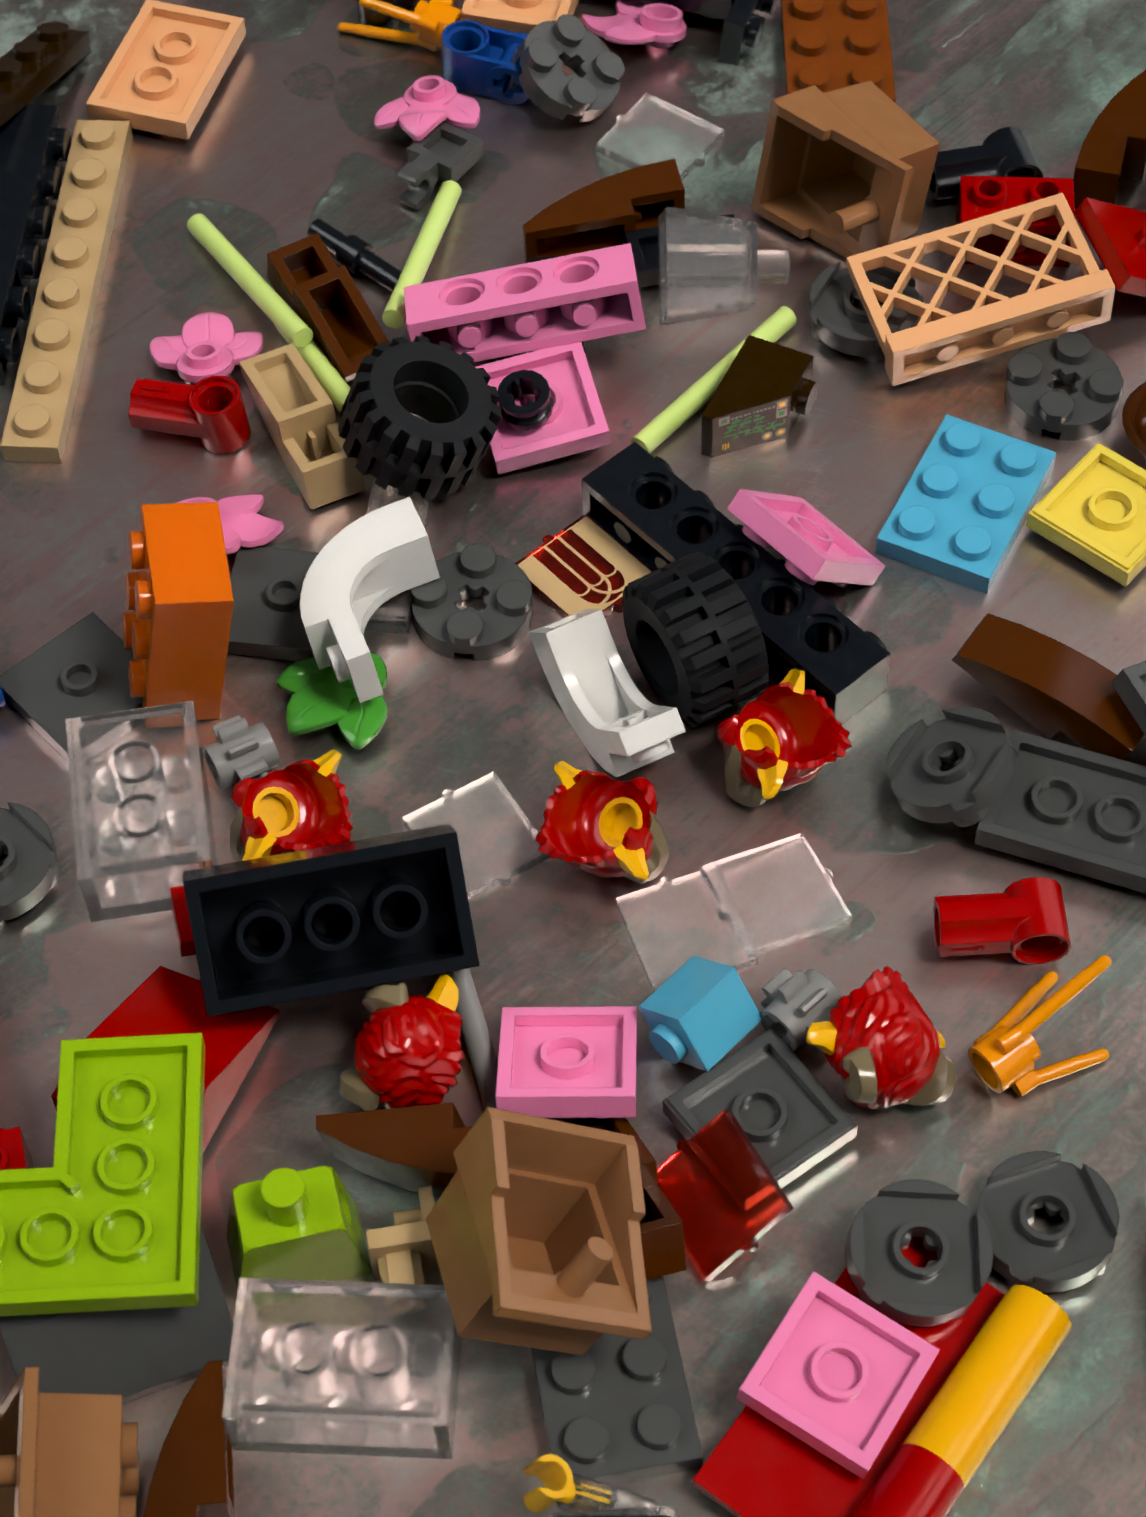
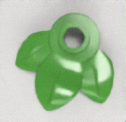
(322, 702)

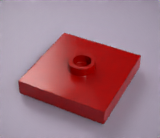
(1119, 241)

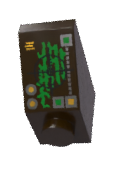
(758, 397)

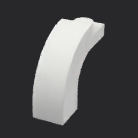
(353, 578)
(599, 695)

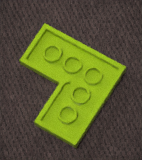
(125, 1184)

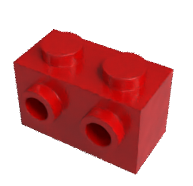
(991, 194)

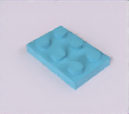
(965, 503)

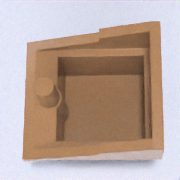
(844, 168)
(543, 1234)
(66, 1454)

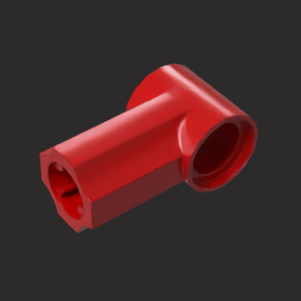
(205, 410)
(1021, 921)

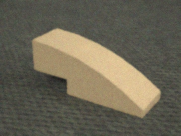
(302, 425)

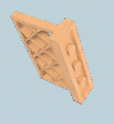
(995, 321)

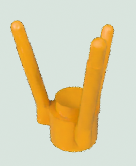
(427, 21)
(1008, 1051)

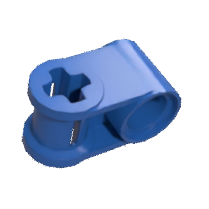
(483, 60)

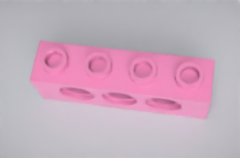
(530, 304)

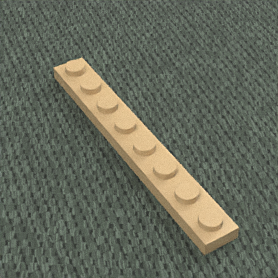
(67, 293)

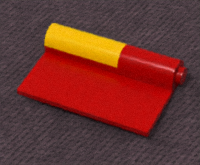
(939, 1442)

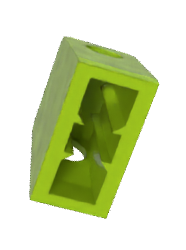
(296, 1228)

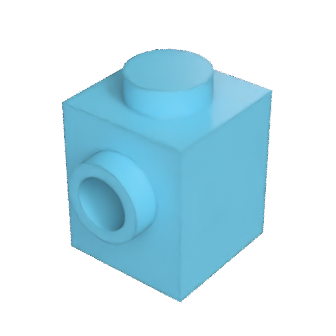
(699, 1013)

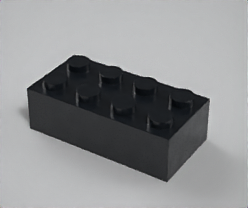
(330, 919)

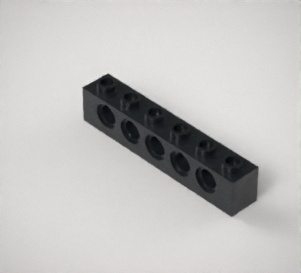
(666, 520)

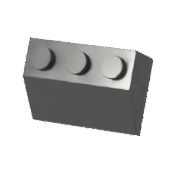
(124, 1349)

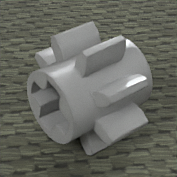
(240, 752)
(796, 1003)

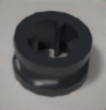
(533, 414)

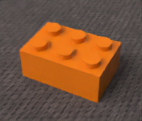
(178, 607)

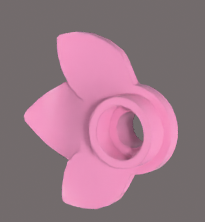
(640, 24)
(426, 106)
(205, 348)
(242, 523)

